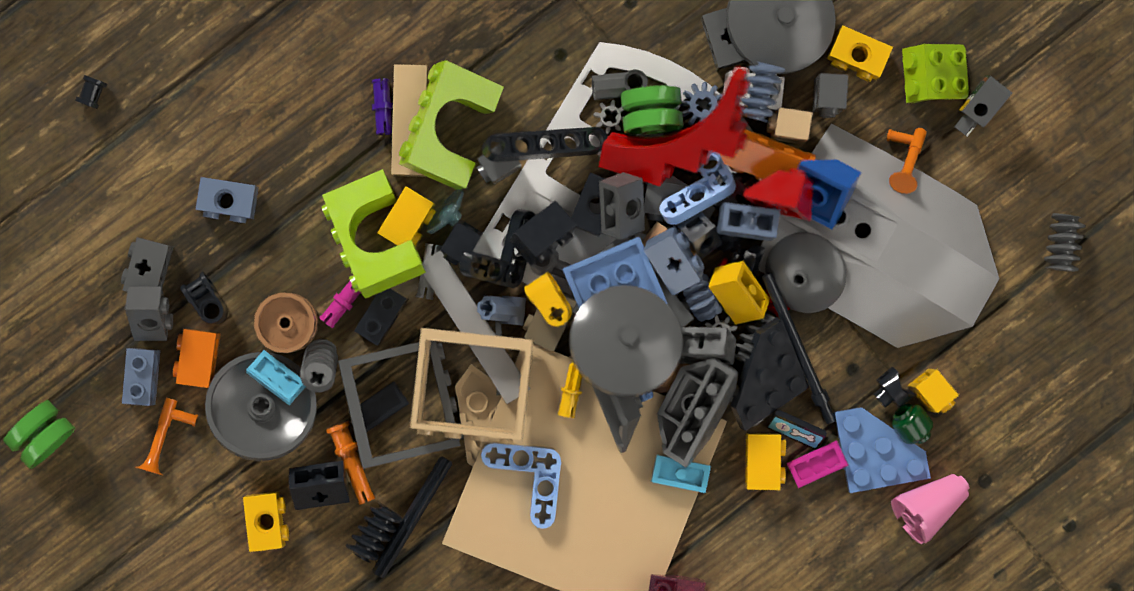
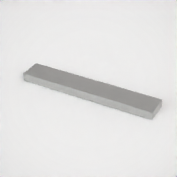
(467, 319)

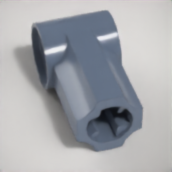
(505, 309)

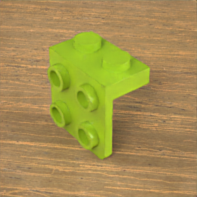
(935, 72)

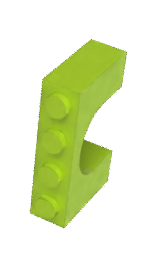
(422, 149)
(347, 209)

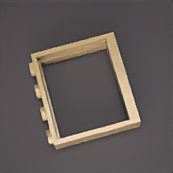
(455, 430)

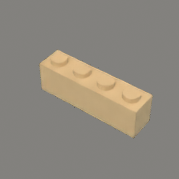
(407, 88)

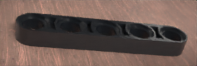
(536, 151)

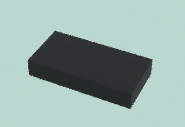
(382, 405)

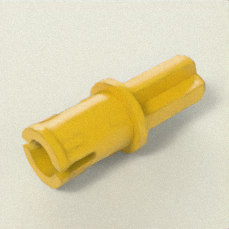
(570, 392)

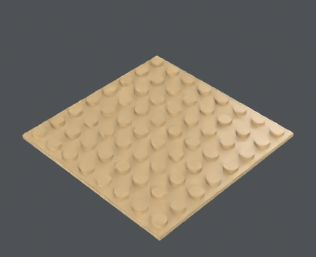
(609, 515)

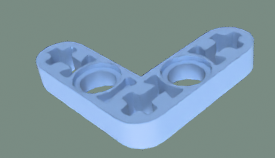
(706, 185)
(540, 474)

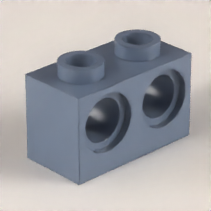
(141, 376)

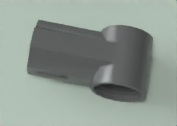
(612, 85)

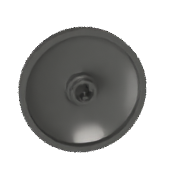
(781, 31)
(625, 341)
(251, 418)

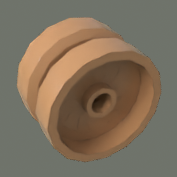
(302, 322)

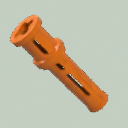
(346, 449)

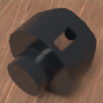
(891, 390)

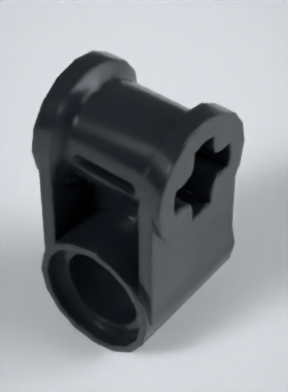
(203, 294)

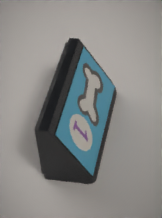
(796, 429)

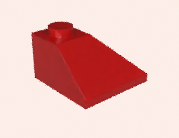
(784, 192)

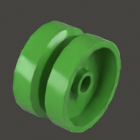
(652, 110)
(38, 434)

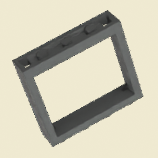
(448, 403)

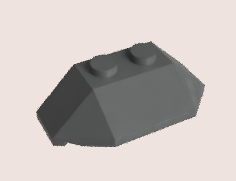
(694, 408)
(621, 415)

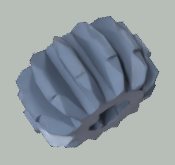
(700, 96)
(702, 300)

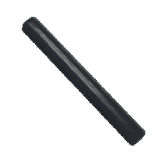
(412, 517)

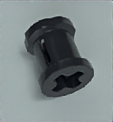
(91, 92)

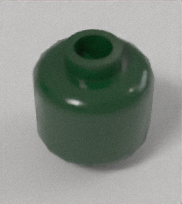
(912, 424)

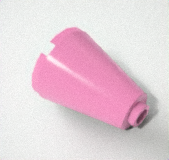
(930, 506)

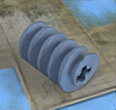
(761, 90)

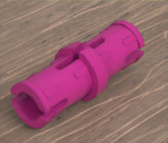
(339, 306)

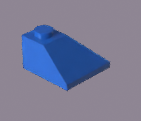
(831, 189)

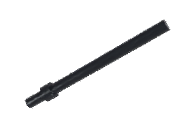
(819, 396)

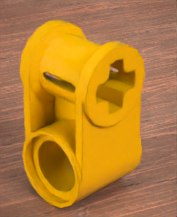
(546, 295)

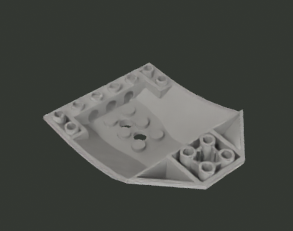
(926, 255)

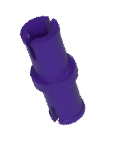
(382, 106)

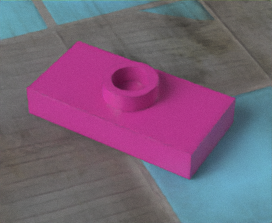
(817, 464)

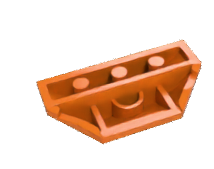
(766, 156)

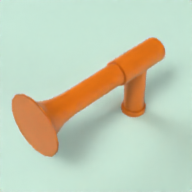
(904, 181)
(167, 414)

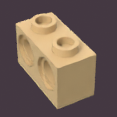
(789, 125)

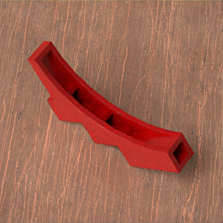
(688, 149)

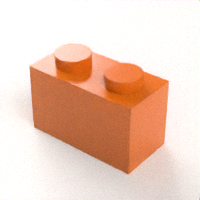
(196, 358)

